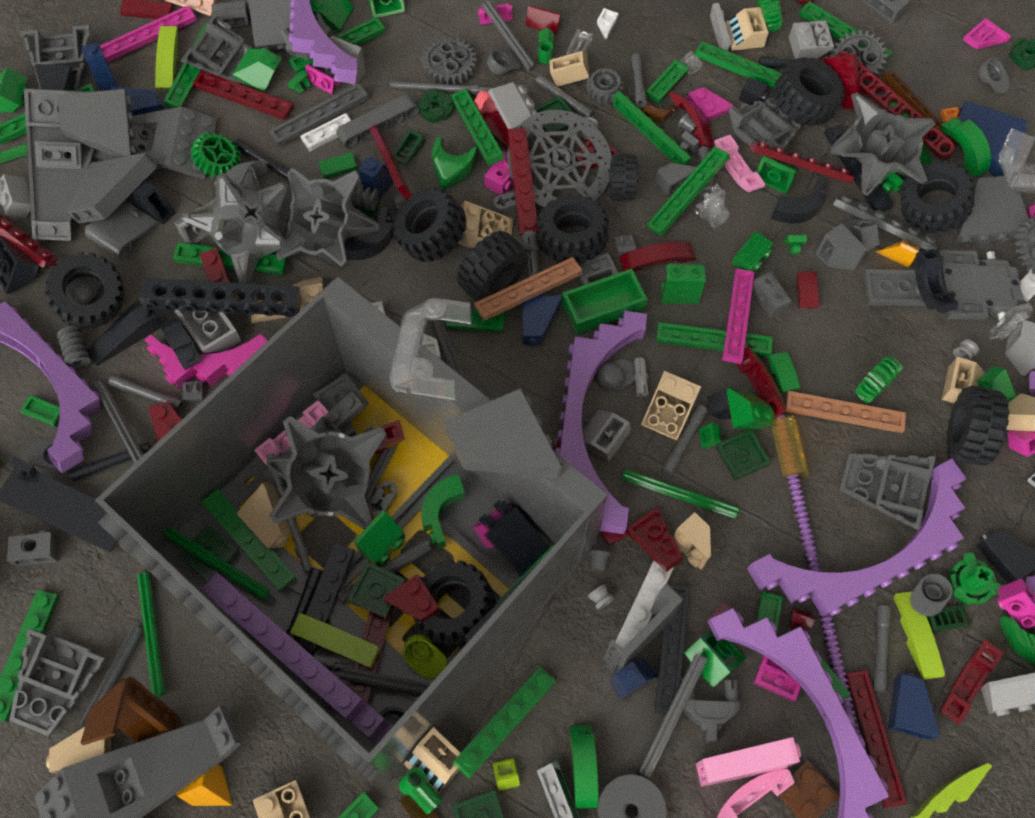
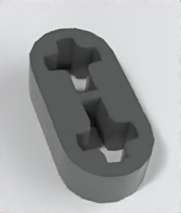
(507, 199)
(378, 497)

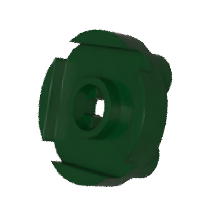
(1020, 56)
(432, 98)

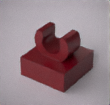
(801, 617)

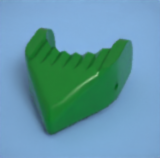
(452, 168)
(1018, 639)

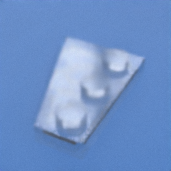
(1010, 321)

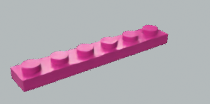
(146, 33)
(738, 316)

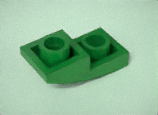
(784, 370)

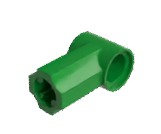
(545, 46)
(420, 790)

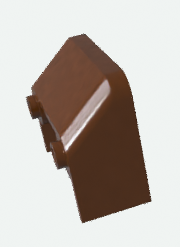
(131, 710)

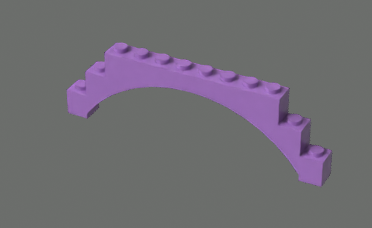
(311, 39)
(584, 364)
(74, 395)
(834, 590)
(792, 651)
(297, 658)

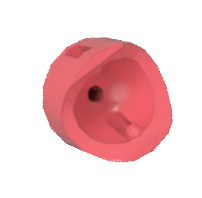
(485, 103)

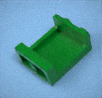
(683, 284)

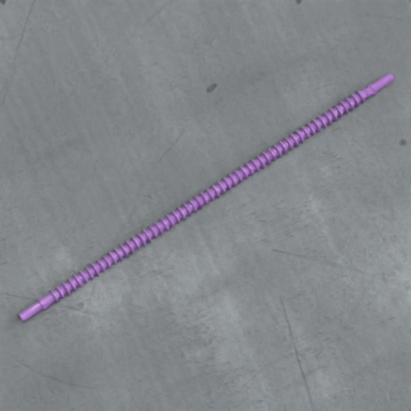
(814, 566)

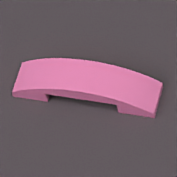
(737, 166)
(281, 443)
(755, 789)

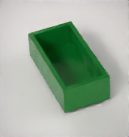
(603, 301)

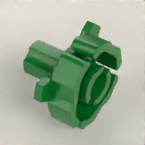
(973, 580)

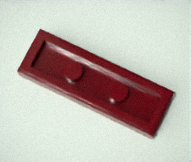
(145, 9)

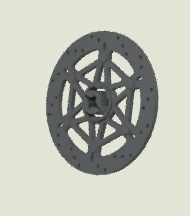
(562, 156)

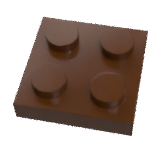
(809, 793)

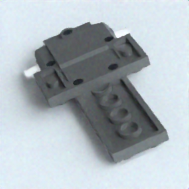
(977, 285)

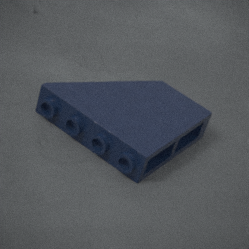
(994, 126)

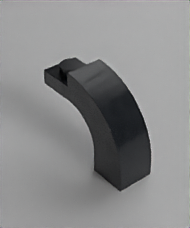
(800, 210)
(372, 243)
(930, 282)
(180, 343)

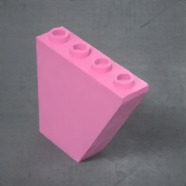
(748, 762)

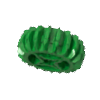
(771, 13)
(204, 154)
(879, 379)

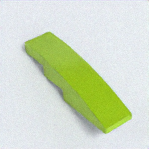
(166, 57)
(920, 638)
(335, 640)
(957, 789)

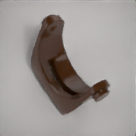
(657, 114)

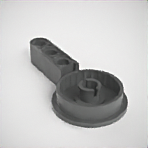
(631, 791)

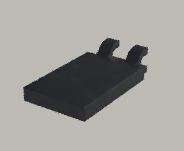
(514, 537)

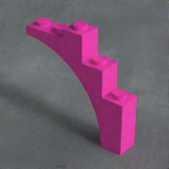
(211, 368)

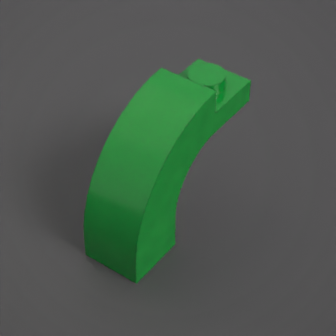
(973, 143)
(439, 497)
(584, 766)

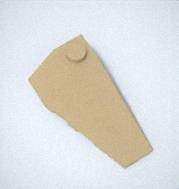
(309, 290)

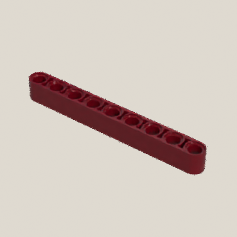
(902, 108)

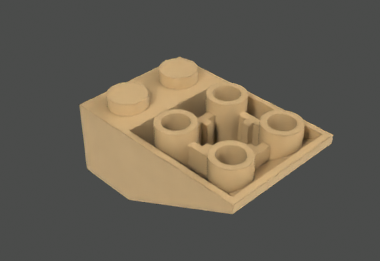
(481, 223)
(671, 405)

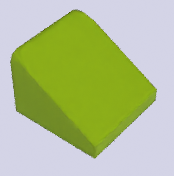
(506, 774)

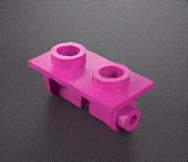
(504, 10)
(321, 79)

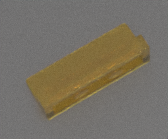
(790, 447)

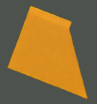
(900, 252)
(208, 789)

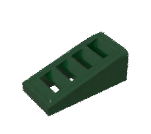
(411, 134)
(935, 628)

